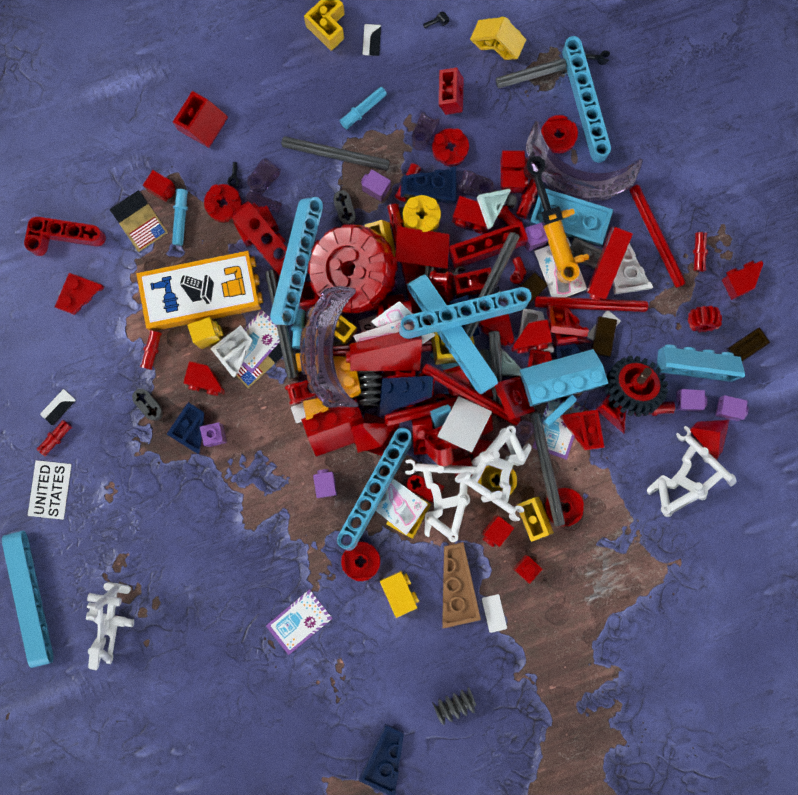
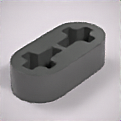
(340, 210)
(150, 402)

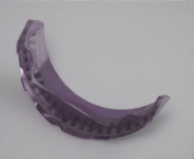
(575, 182)
(317, 347)

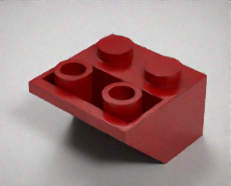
(200, 119)

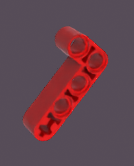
(66, 233)
(441, 450)

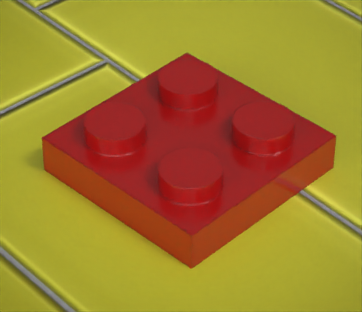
(513, 398)

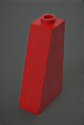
(609, 263)
(386, 354)

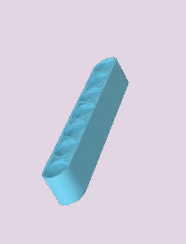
(586, 108)
(304, 231)
(458, 318)
(454, 338)
(375, 479)
(27, 599)

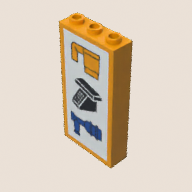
(199, 290)

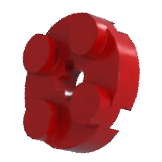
(566, 127)
(453, 137)
(216, 194)
(575, 507)
(369, 568)

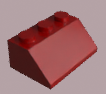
(332, 429)

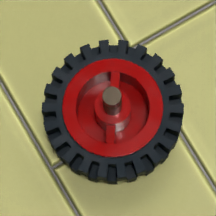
(636, 386)

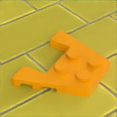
(347, 379)

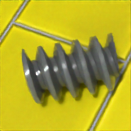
(369, 388)
(455, 706)

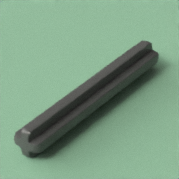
(530, 73)
(495, 357)

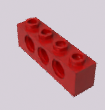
(243, 216)

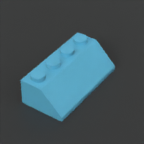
(700, 364)
(563, 377)

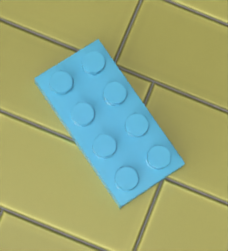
(587, 223)

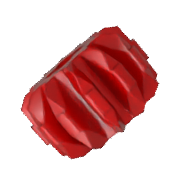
(704, 319)

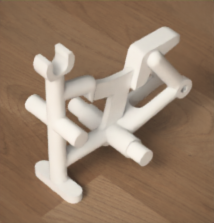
(491, 458)
(697, 490)
(460, 500)
(107, 622)

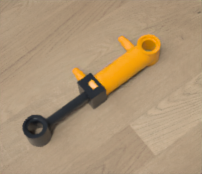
(553, 226)

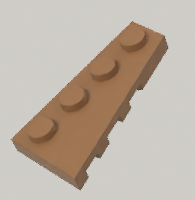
(458, 590)

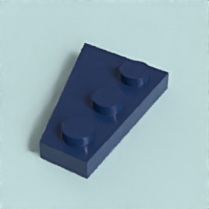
(403, 391)

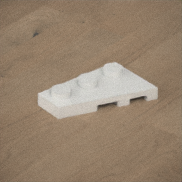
(630, 275)

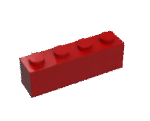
(485, 245)

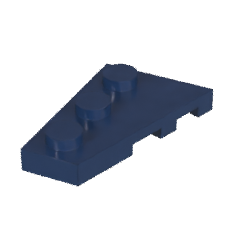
(436, 184)
(383, 763)

